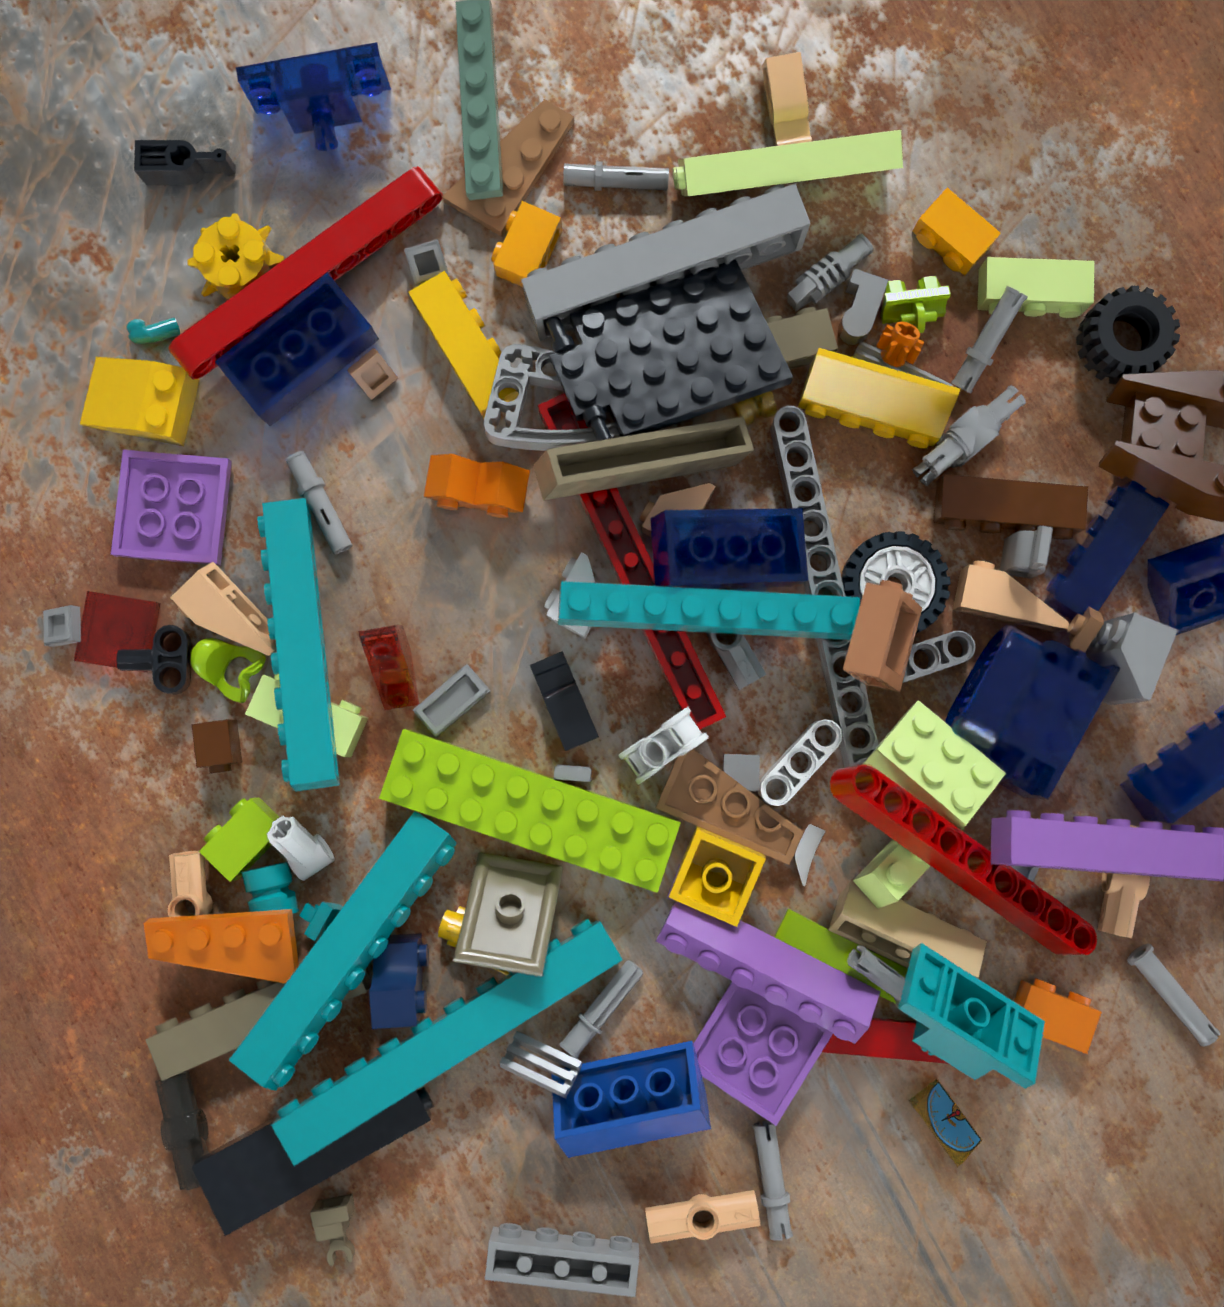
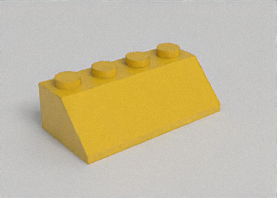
(877, 398)

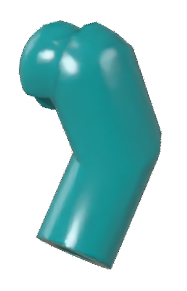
(152, 333)

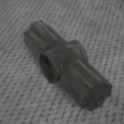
(183, 1126)

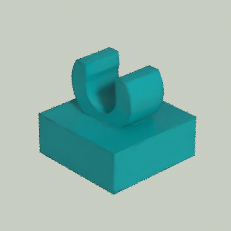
(319, 918)

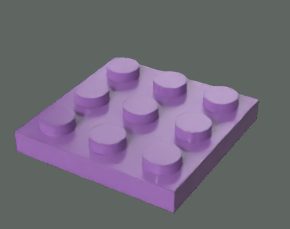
(171, 507)
(758, 1051)

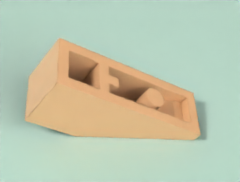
(1000, 597)
(221, 607)

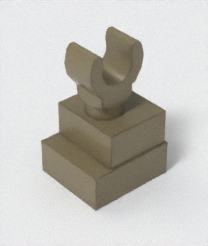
(330, 1221)

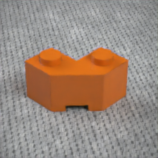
(475, 485)

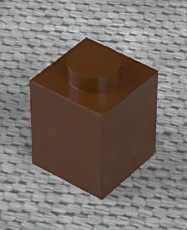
(216, 745)

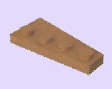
(523, 158)

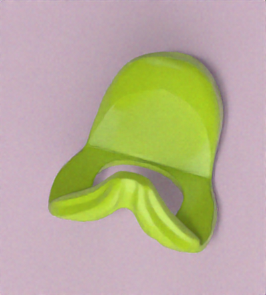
(211, 658)

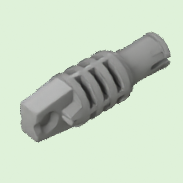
(828, 273)

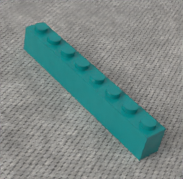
(707, 610)
(299, 646)
(343, 953)

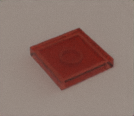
(113, 625)

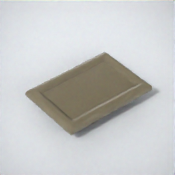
(509, 914)

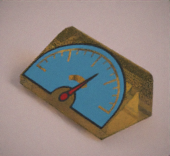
(946, 1122)

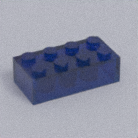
(297, 349)
(729, 548)

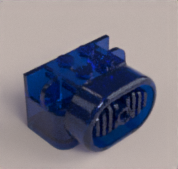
(1029, 707)

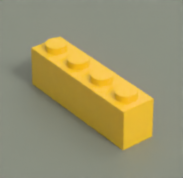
(460, 337)

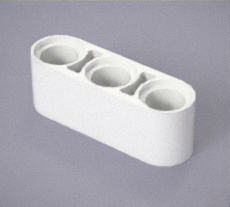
(816, 757)

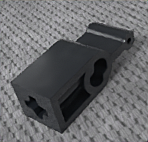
(178, 162)
(564, 701)

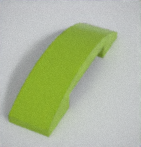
(827, 947)

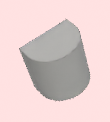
(425, 261)

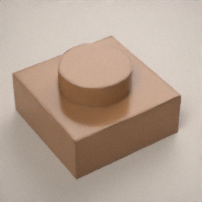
(372, 373)
(1084, 629)

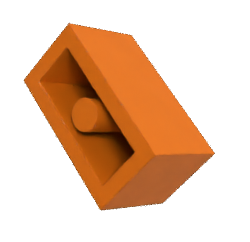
(1066, 1019)

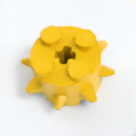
(225, 243)

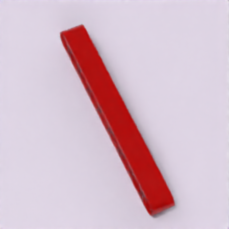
(332, 251)
(962, 860)

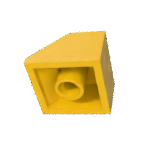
(717, 876)

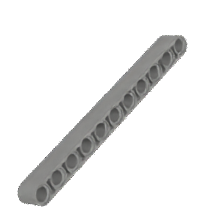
(830, 579)

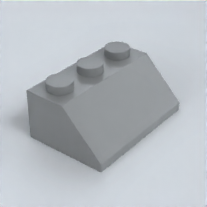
(1140, 651)

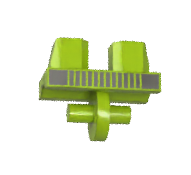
(916, 305)

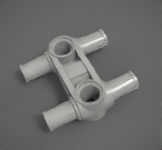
(968, 435)

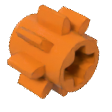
(900, 344)

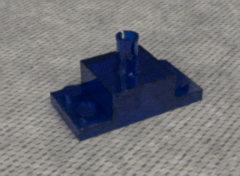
(317, 88)

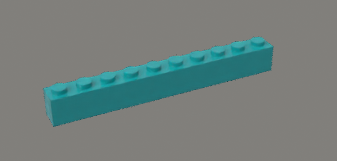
(441, 1043)

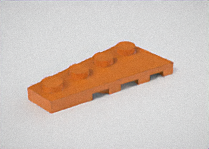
(232, 943)

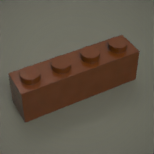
(1010, 505)

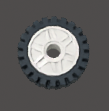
(908, 560)

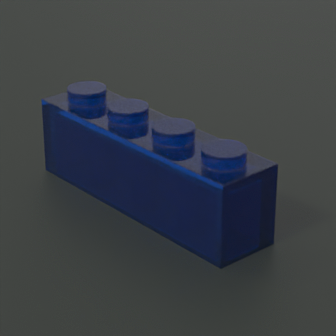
(1107, 550)

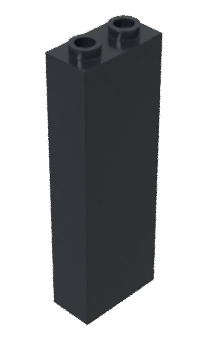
(257, 1175)

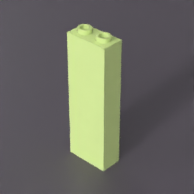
(789, 163)

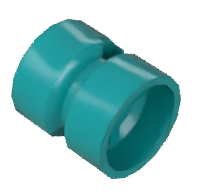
(270, 888)

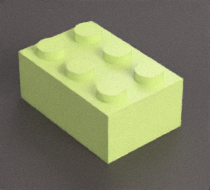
(936, 765)

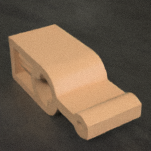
(787, 98)

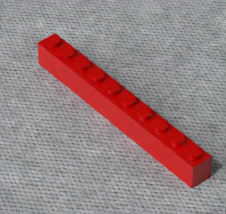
(634, 567)

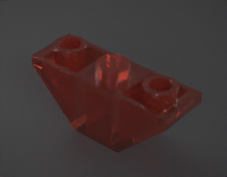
(391, 665)

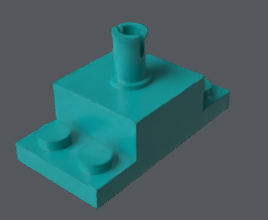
(969, 1020)

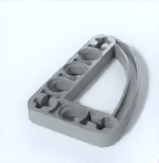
(519, 379)

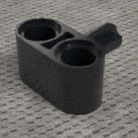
(160, 660)

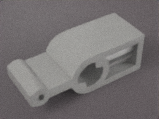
(1026, 552)

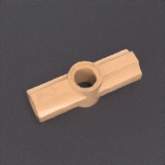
(189, 884)
(1121, 902)
(677, 1222)

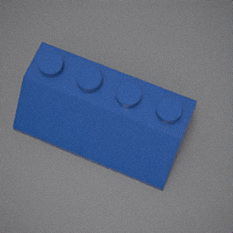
(632, 1100)

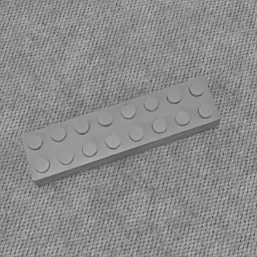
(744, 231)

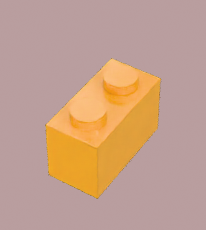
(955, 232)
(527, 244)

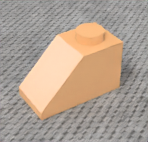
(686, 499)

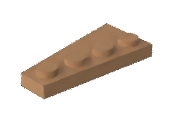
(718, 803)

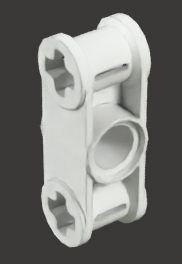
(671, 740)

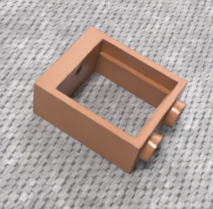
(883, 636)

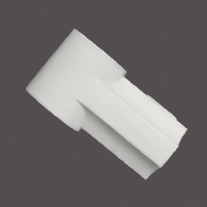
(303, 851)

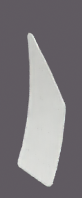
(806, 850)

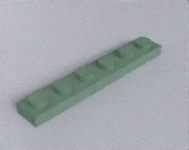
(479, 99)

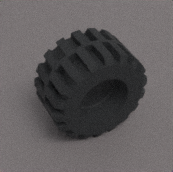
(1144, 313)

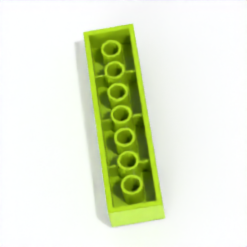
(530, 810)

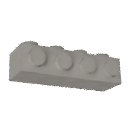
(562, 1260)

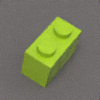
(241, 839)

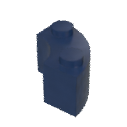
(397, 983)

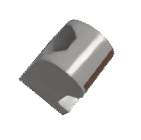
(859, 319)

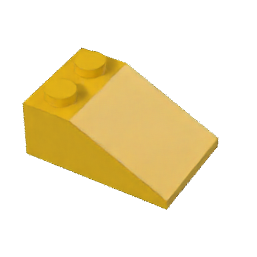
(140, 399)

